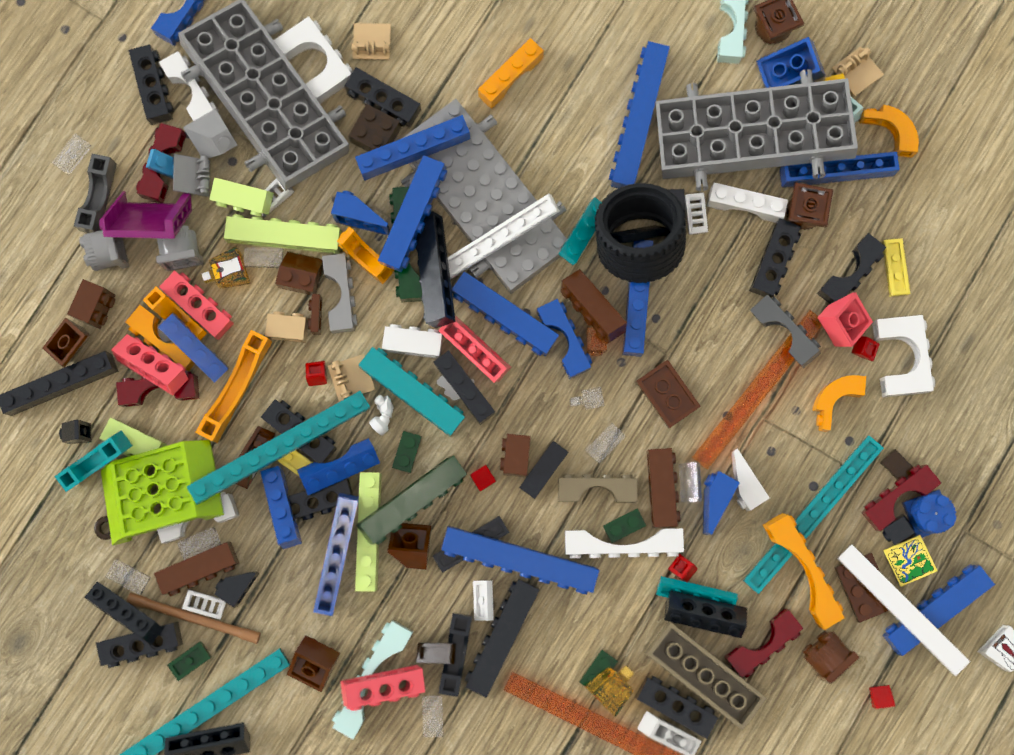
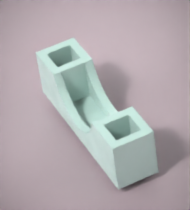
(731, 46)

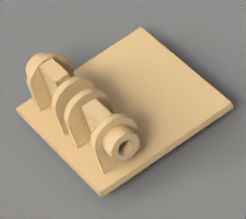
(371, 41)
(859, 70)
(350, 378)

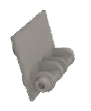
(191, 175)

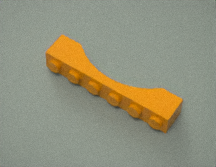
(222, 410)
(822, 603)

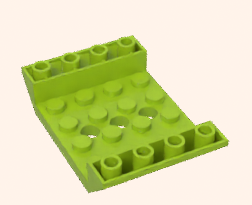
(129, 489)

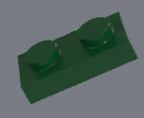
(407, 452)
(624, 525)
(189, 661)
(600, 663)

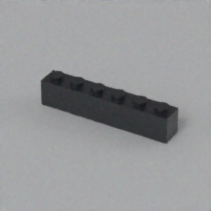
(435, 273)
(57, 383)
(502, 637)

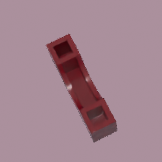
(169, 141)
(133, 392)
(881, 511)
(783, 628)

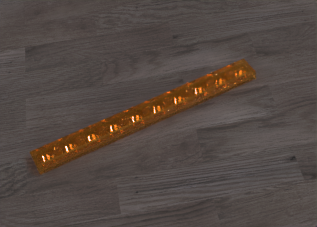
(752, 396)
(583, 717)

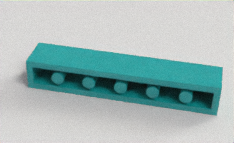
(411, 391)

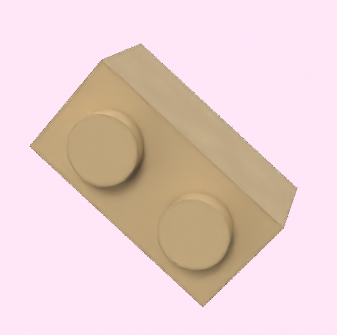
(286, 327)

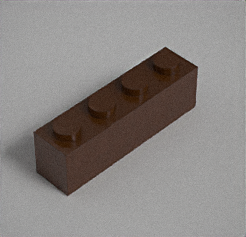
(593, 306)
(662, 487)
(196, 568)

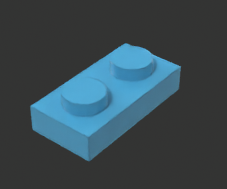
(161, 163)

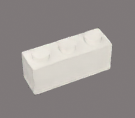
(412, 341)

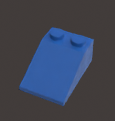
(785, 65)
(354, 213)
(717, 496)

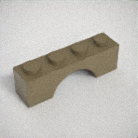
(623, 488)

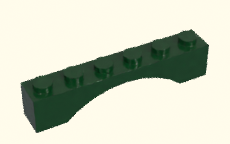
(409, 285)

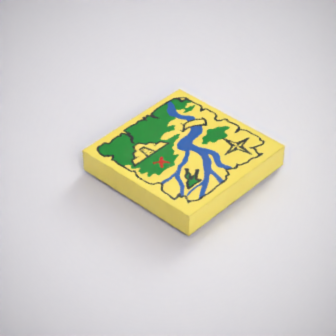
(910, 560)

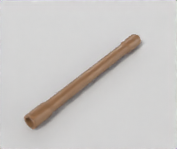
(243, 633)

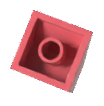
(845, 320)

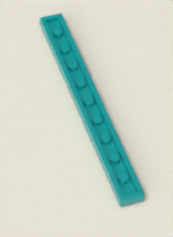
(278, 447)
(816, 511)
(212, 704)

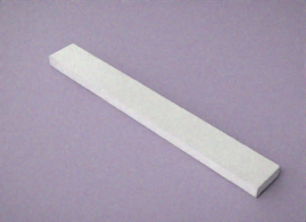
(502, 235)
(903, 610)

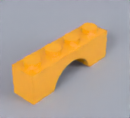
(520, 62)
(146, 324)

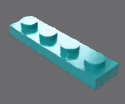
(581, 233)
(666, 584)

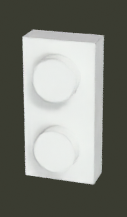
(483, 600)

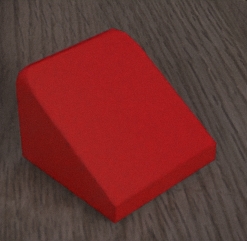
(865, 348)
(316, 373)
(483, 478)
(683, 568)
(881, 697)

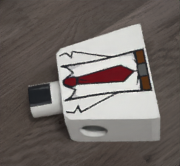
(1000, 648)

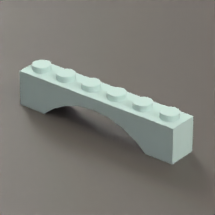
(393, 641)

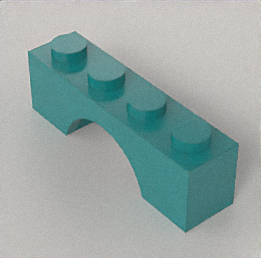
(93, 461)

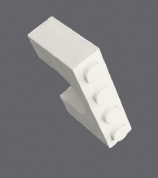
(308, 36)
(912, 331)

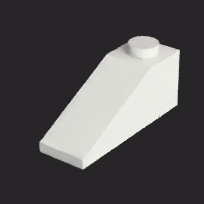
(749, 491)
(668, 734)

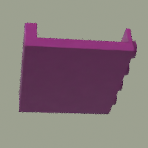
(145, 219)

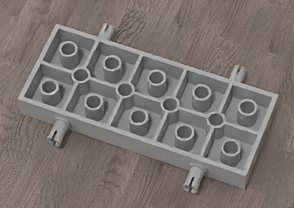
(263, 93)
(756, 129)
(486, 192)

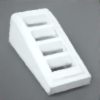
(282, 196)
(696, 197)
(190, 593)

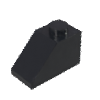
(75, 432)
(235, 587)

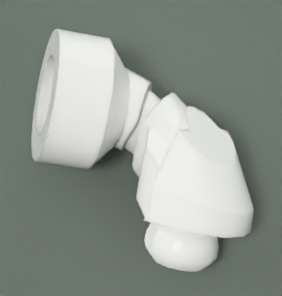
(385, 406)

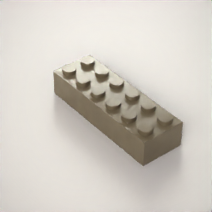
(705, 675)

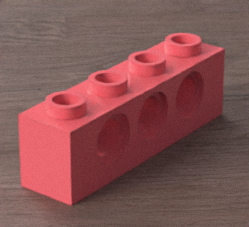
(172, 287)
(475, 350)
(150, 364)
(352, 687)

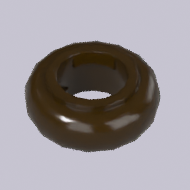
(98, 528)

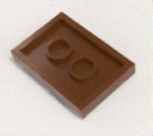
(668, 394)
(862, 601)

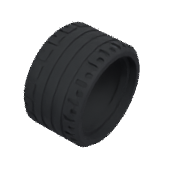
(635, 203)

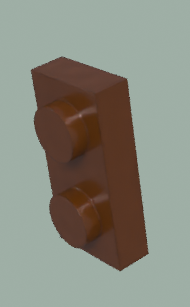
(315, 321)

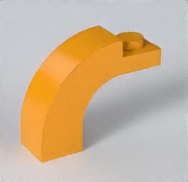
(900, 126)
(363, 255)
(164, 307)
(845, 386)

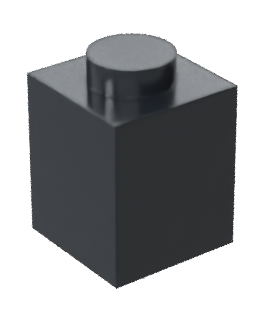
(898, 530)

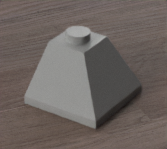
(210, 135)

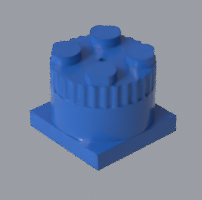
(930, 513)

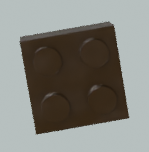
(374, 129)

